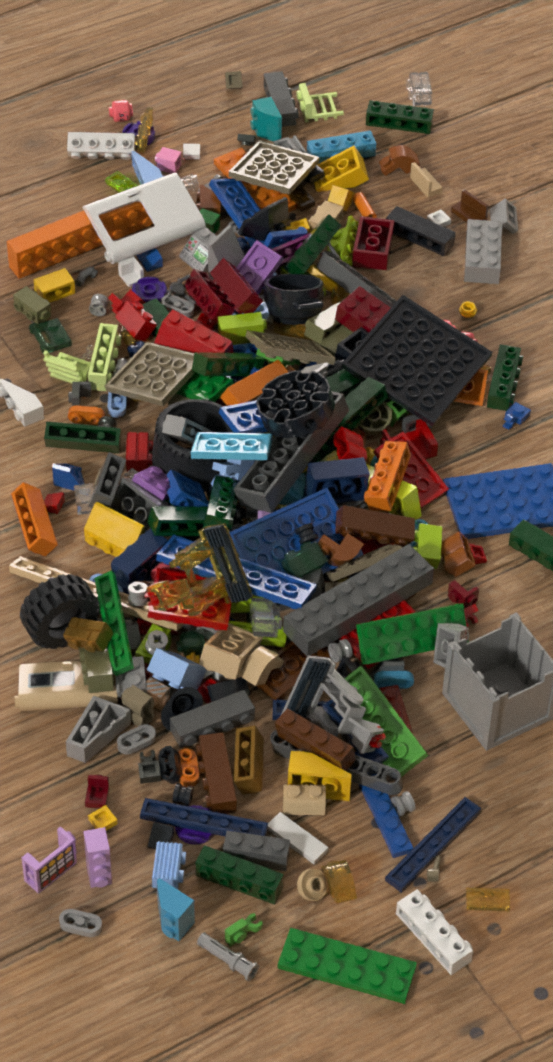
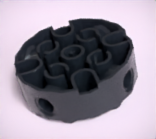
(296, 404)

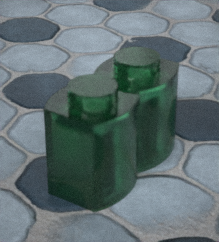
(305, 560)

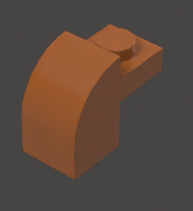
(399, 156)
(340, 553)

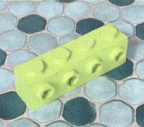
(103, 356)

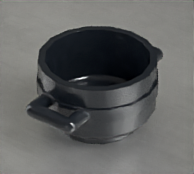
(293, 297)

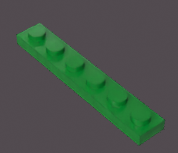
(113, 615)

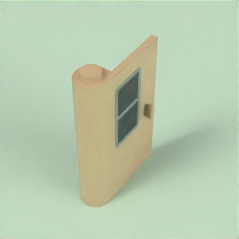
(56, 687)

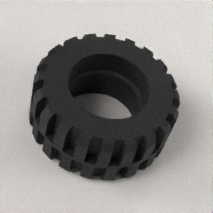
(53, 605)

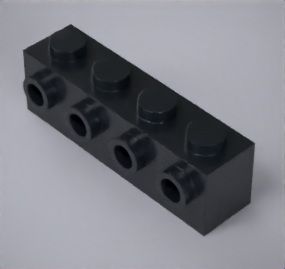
(422, 231)

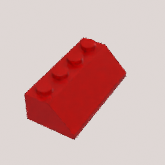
(189, 336)

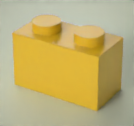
(55, 285)

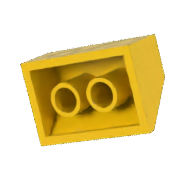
(111, 530)

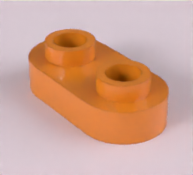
(85, 414)
(189, 765)

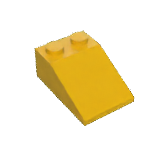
(342, 170)
(312, 770)

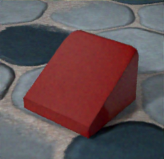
(54, 502)
(478, 554)

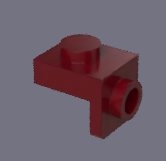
(458, 594)
(97, 791)

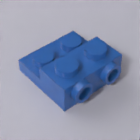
(185, 491)

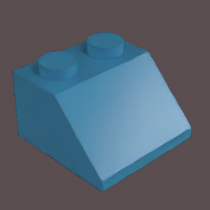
(175, 910)

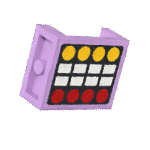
(53, 866)

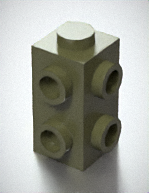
(32, 305)

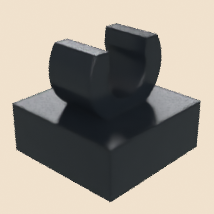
(346, 667)

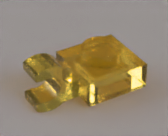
(129, 340)

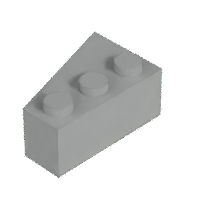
(96, 728)

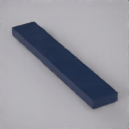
(199, 819)
(432, 844)

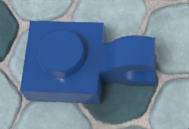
(516, 414)

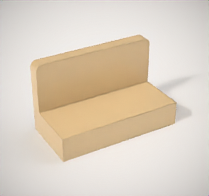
(425, 180)

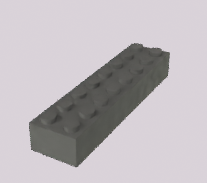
(272, 478)
(358, 600)

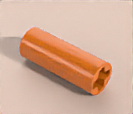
(363, 205)

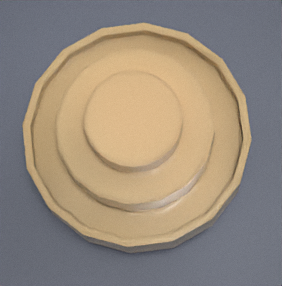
(312, 884)

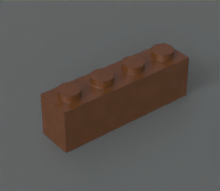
(375, 526)
(314, 739)
(217, 773)

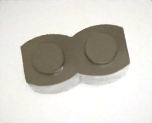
(140, 705)

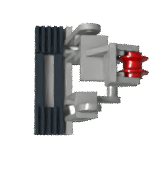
(318, 676)

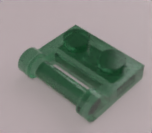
(55, 333)

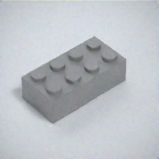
(483, 251)

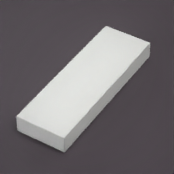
(299, 838)

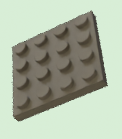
(273, 167)
(289, 348)
(153, 374)

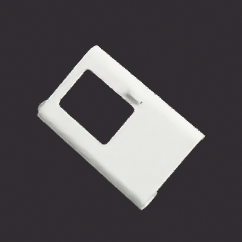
(168, 208)

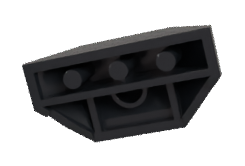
(266, 220)

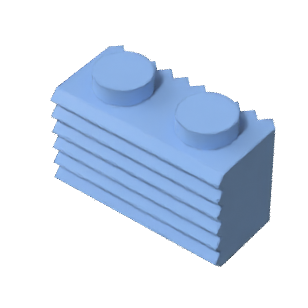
(168, 864)

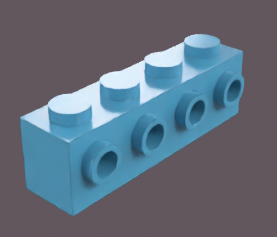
(330, 146)

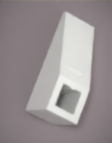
(23, 403)

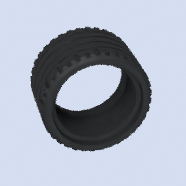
(173, 457)

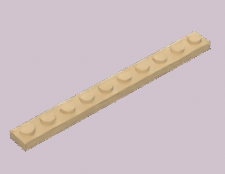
(40, 573)

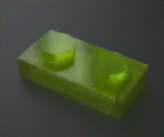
(119, 182)

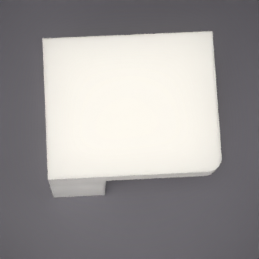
(130, 271)

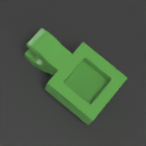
(238, 931)

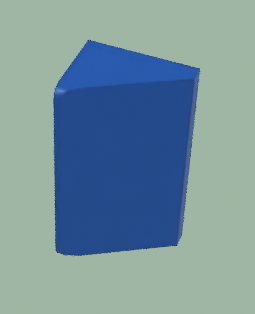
(151, 259)

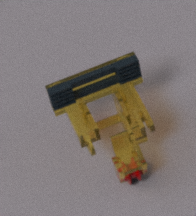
(201, 594)

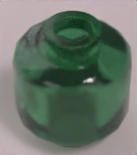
(190, 642)

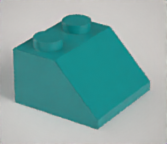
(266, 119)

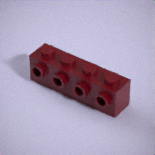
(235, 287)
(208, 296)

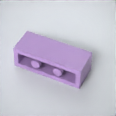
(97, 857)

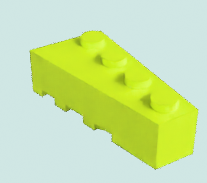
(406, 501)

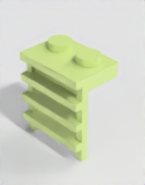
(308, 108)
(67, 367)

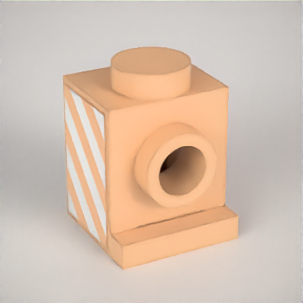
(158, 692)

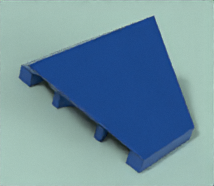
(67, 475)

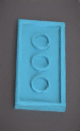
(231, 446)

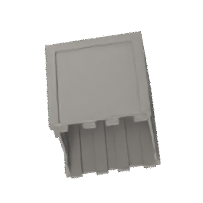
(500, 682)

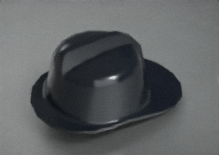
(180, 702)

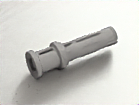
(235, 960)

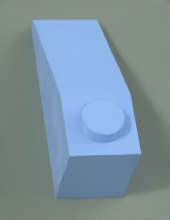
(144, 169)

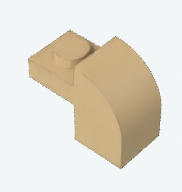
(260, 665)

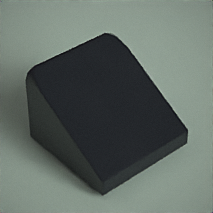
(160, 833)

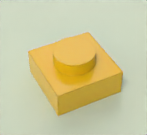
(103, 818)

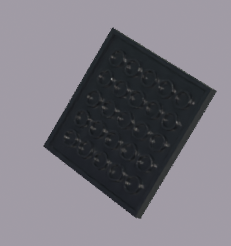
(418, 359)

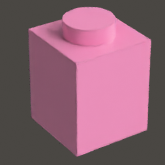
(168, 160)

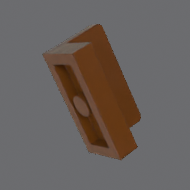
(470, 208)

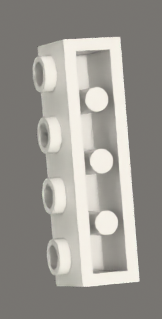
(100, 145)
(434, 931)

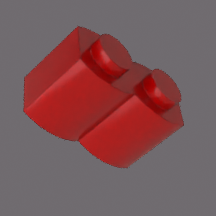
(349, 444)

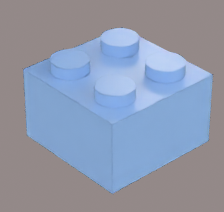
(176, 669)

